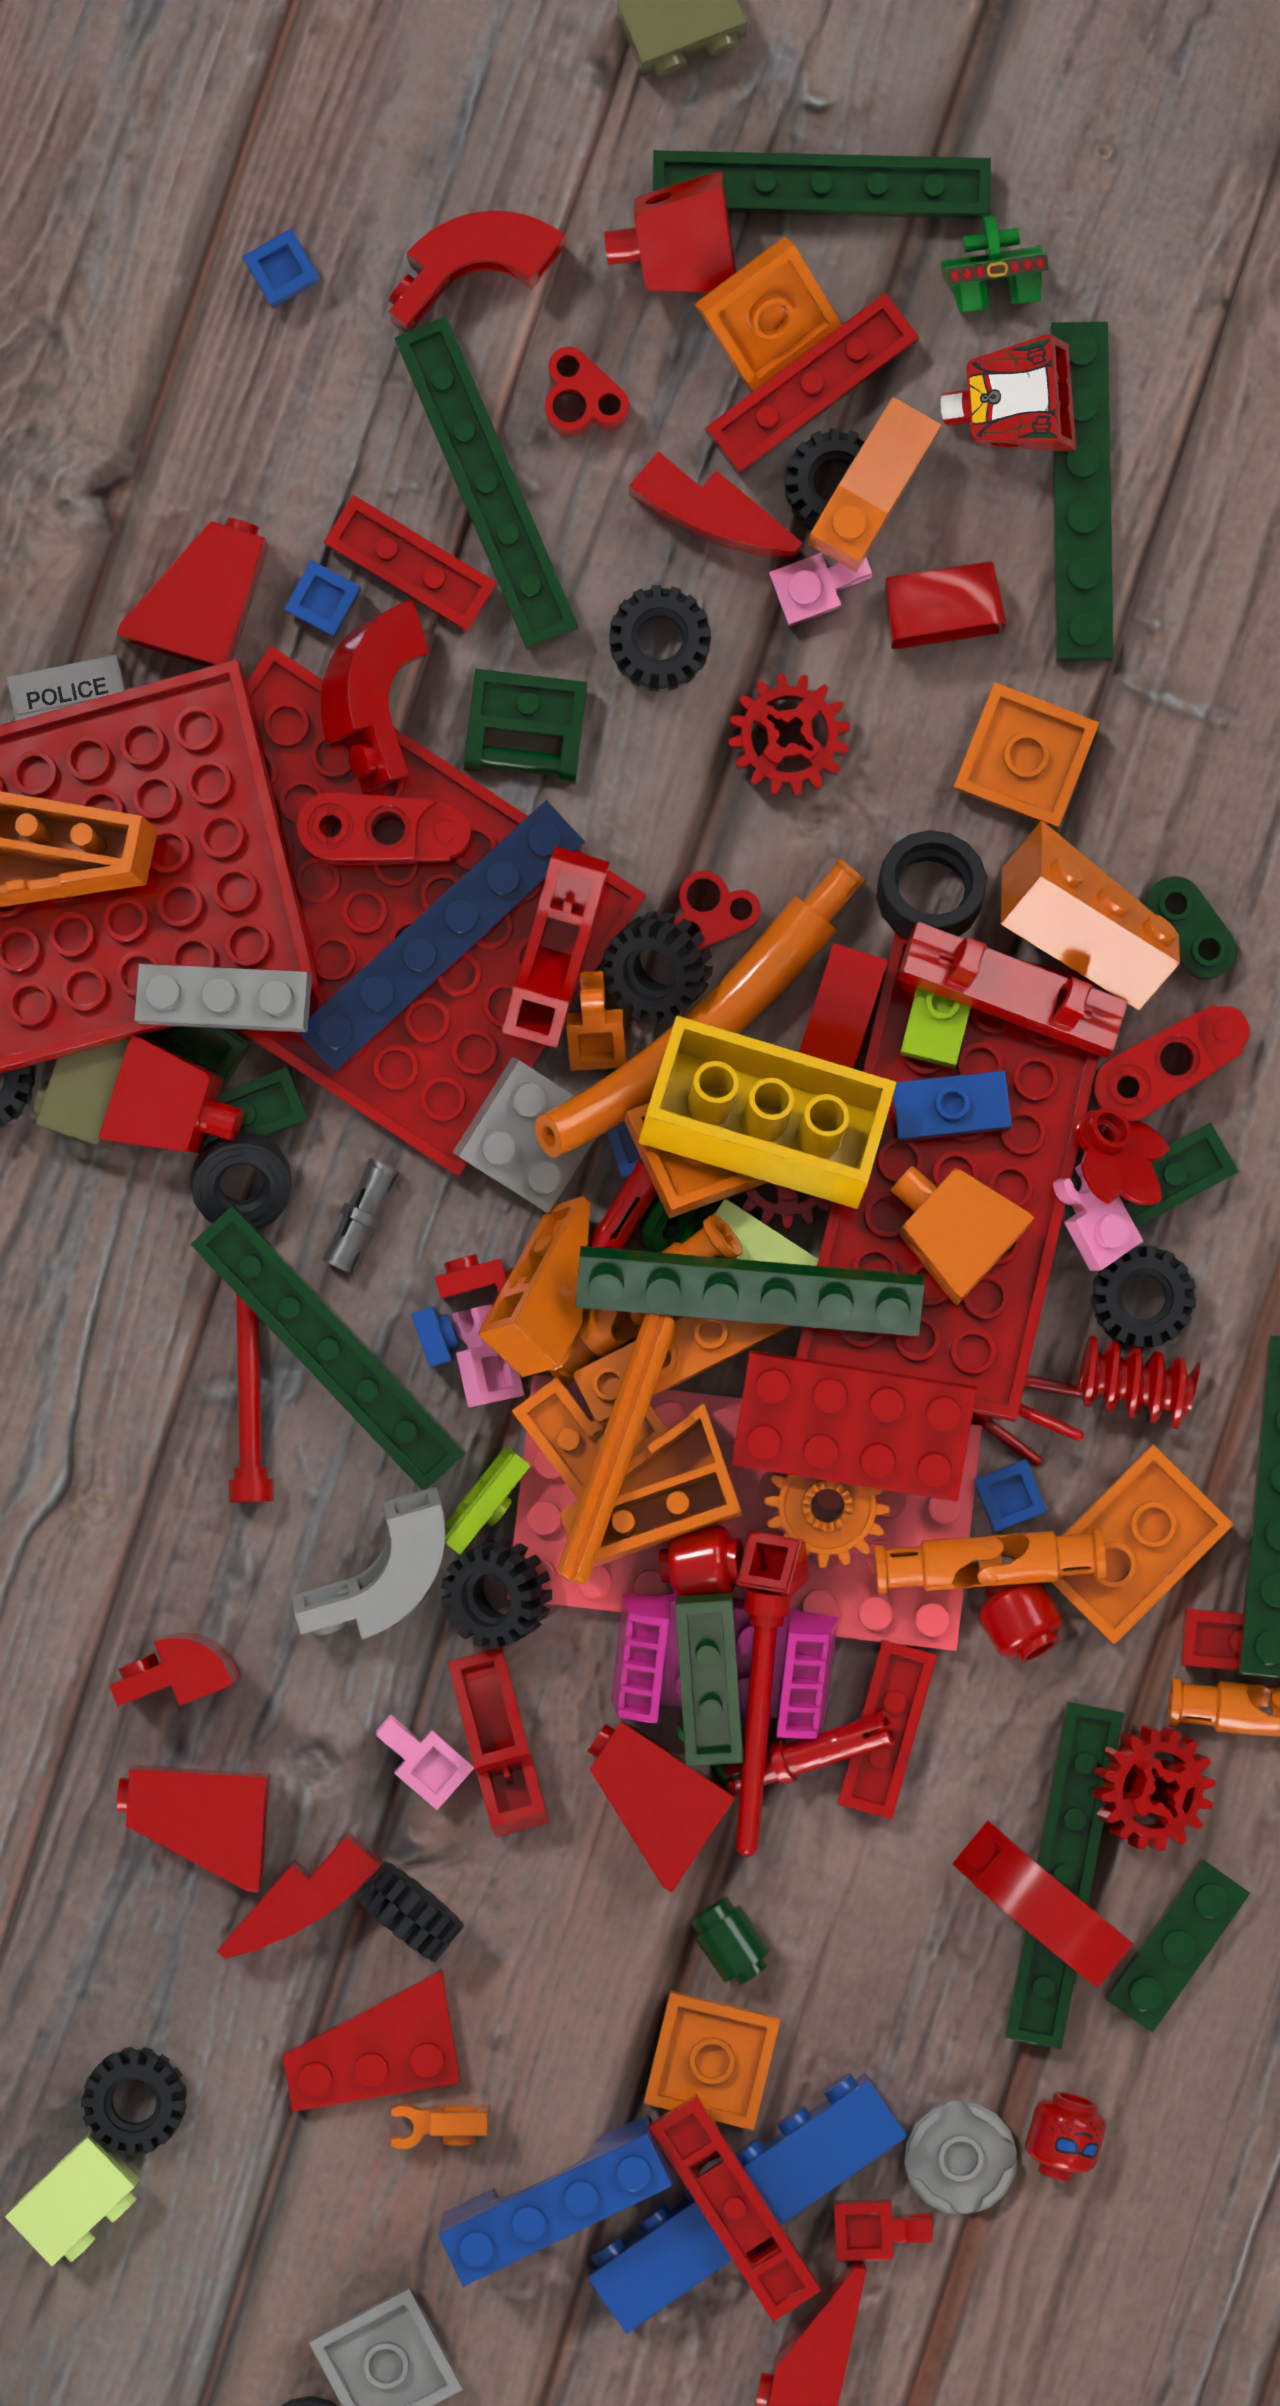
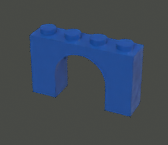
(499, 2231)

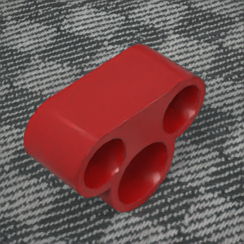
(591, 386)
(718, 923)

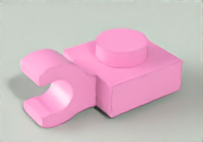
(810, 588)
(483, 1371)
(429, 1765)

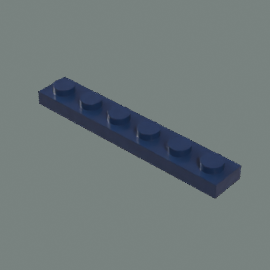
(439, 937)

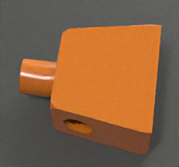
(958, 1228)

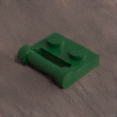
(528, 707)

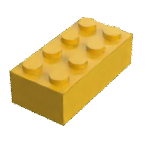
(767, 1112)

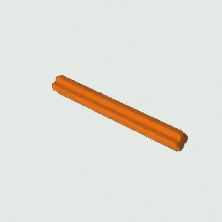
(616, 1448)

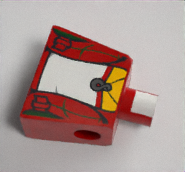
(1017, 397)

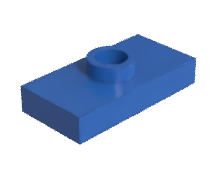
(951, 1106)

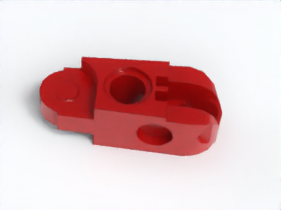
(431, 830)
(1208, 1037)

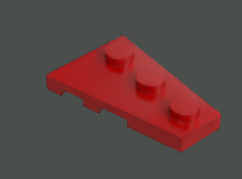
(378, 2053)

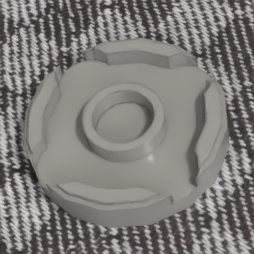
(960, 2157)

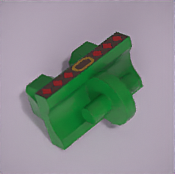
(1019, 266)

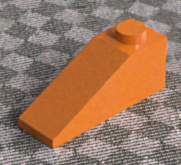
(873, 484)
(536, 1308)

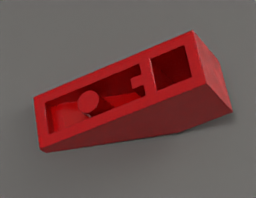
(816, 2356)

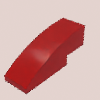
(713, 511)
(498, 1742)
(303, 1897)

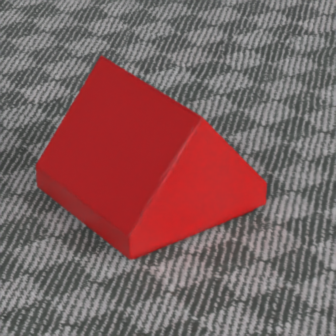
(773, 1564)

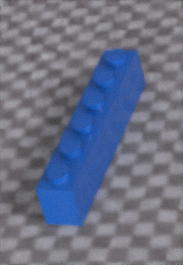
(790, 2172)

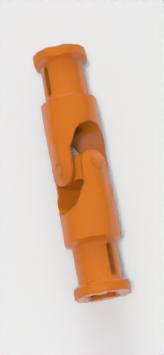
(609, 1329)
(947, 1566)
(1227, 1707)

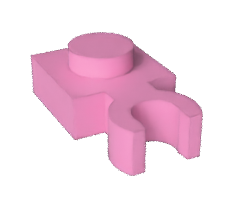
(1098, 1229)

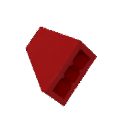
(202, 597)
(843, 1005)
(658, 1798)
(202, 1816)

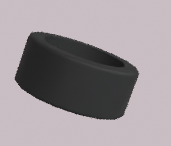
(939, 848)

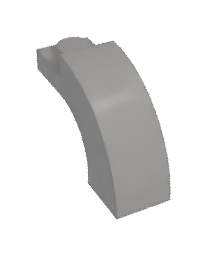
(395, 1579)

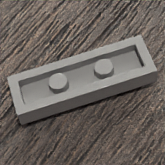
(223, 998)

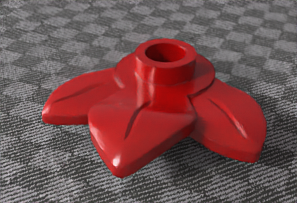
(1120, 1157)

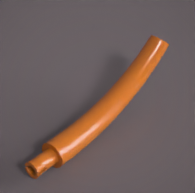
(730, 1005)

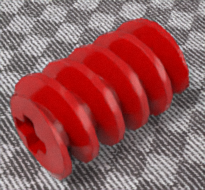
(1137, 1382)

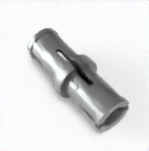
(362, 1216)

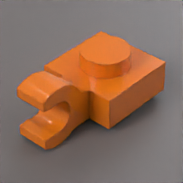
(595, 1033)
(455, 2123)

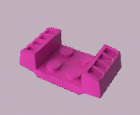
(650, 1673)

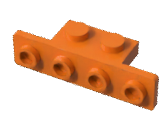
(693, 1349)

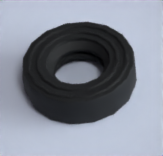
(247, 1150)

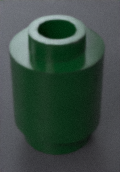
(730, 1941)

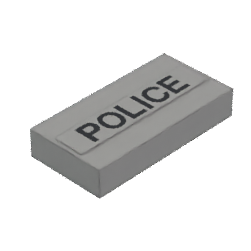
(64, 685)

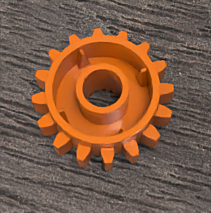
(826, 1536)

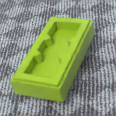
(935, 1029)
(486, 1499)

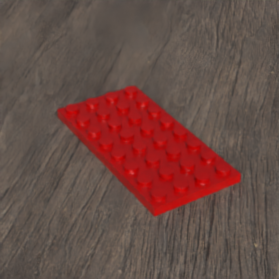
(994, 1328)

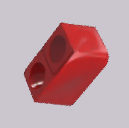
(943, 605)

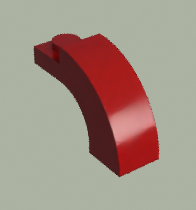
(469, 245)
(358, 692)
(556, 947)
(1042, 1904)

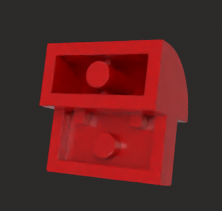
(188, 1663)

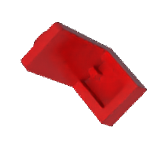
(468, 1275)

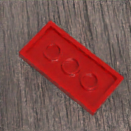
(854, 1425)

